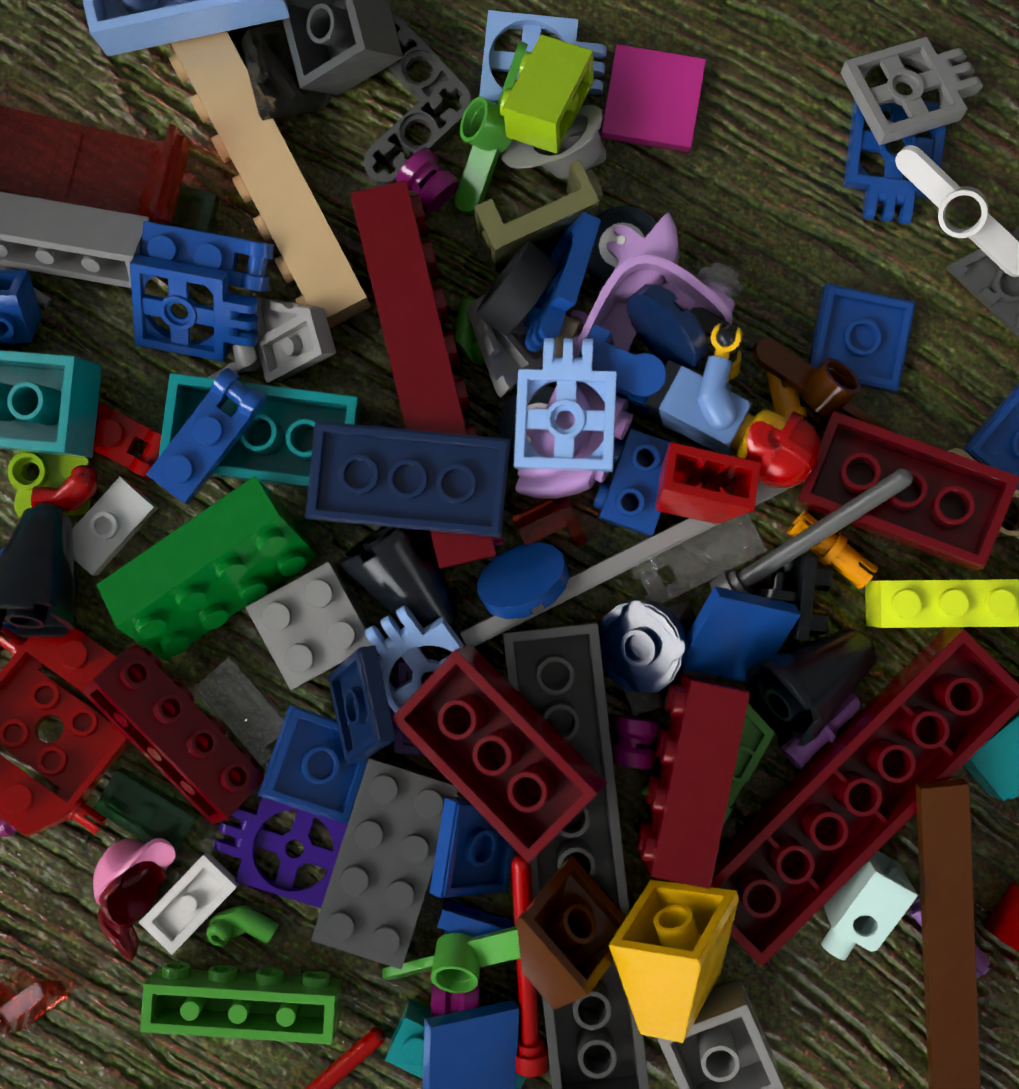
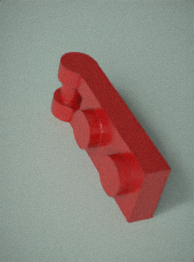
(119, 434)

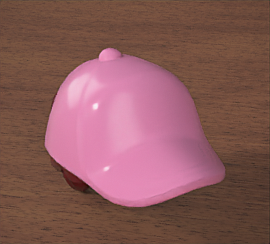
(127, 887)

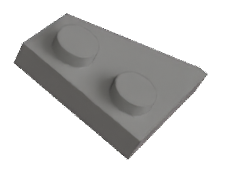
(291, 338)
(503, 353)

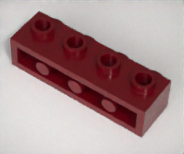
(174, 733)

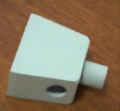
(867, 906)

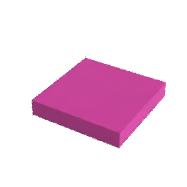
(653, 98)

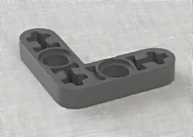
(429, 97)

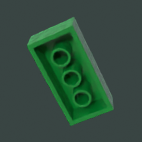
(207, 570)

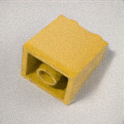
(672, 954)

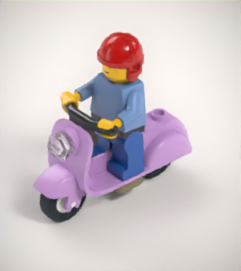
(625, 257)

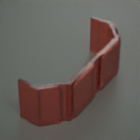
(91, 165)

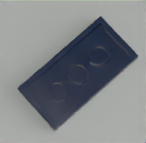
(408, 479)

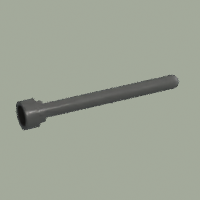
(816, 533)

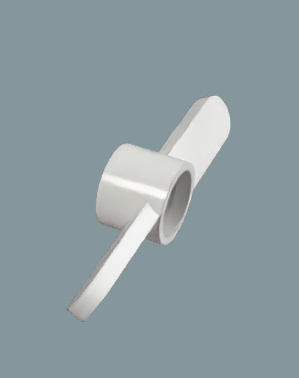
(941, 189)

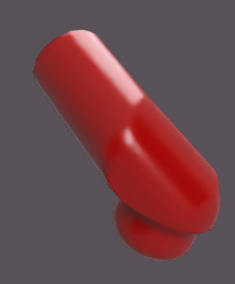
(71, 493)

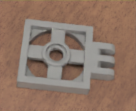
(939, 71)

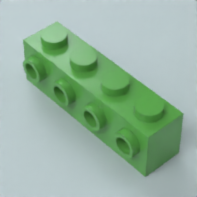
(241, 1003)

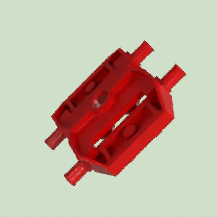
(73, 760)

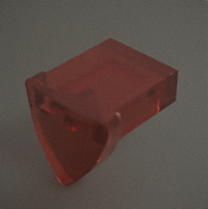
(547, 519)
(29, 1005)

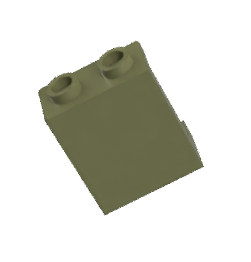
(541, 225)

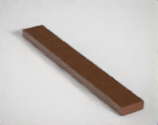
(948, 933)

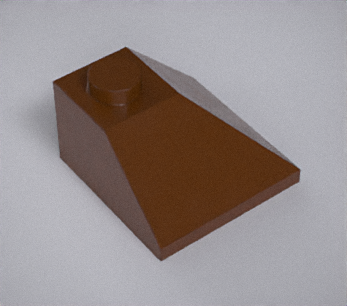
(567, 935)

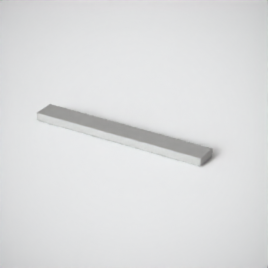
(607, 569)

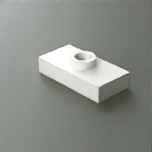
(110, 525)
(189, 902)

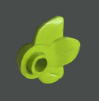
(53, 473)

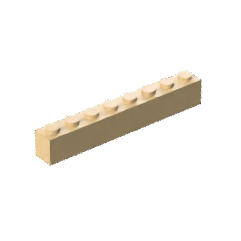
(268, 177)

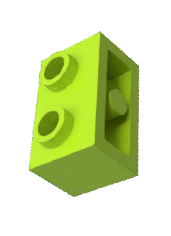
(547, 93)

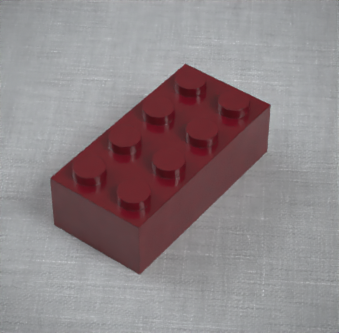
(945, 512)
(498, 751)
(693, 780)

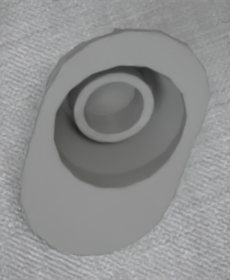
(580, 143)

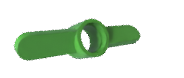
(486, 131)
(459, 959)

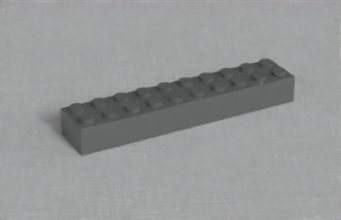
(562, 678)

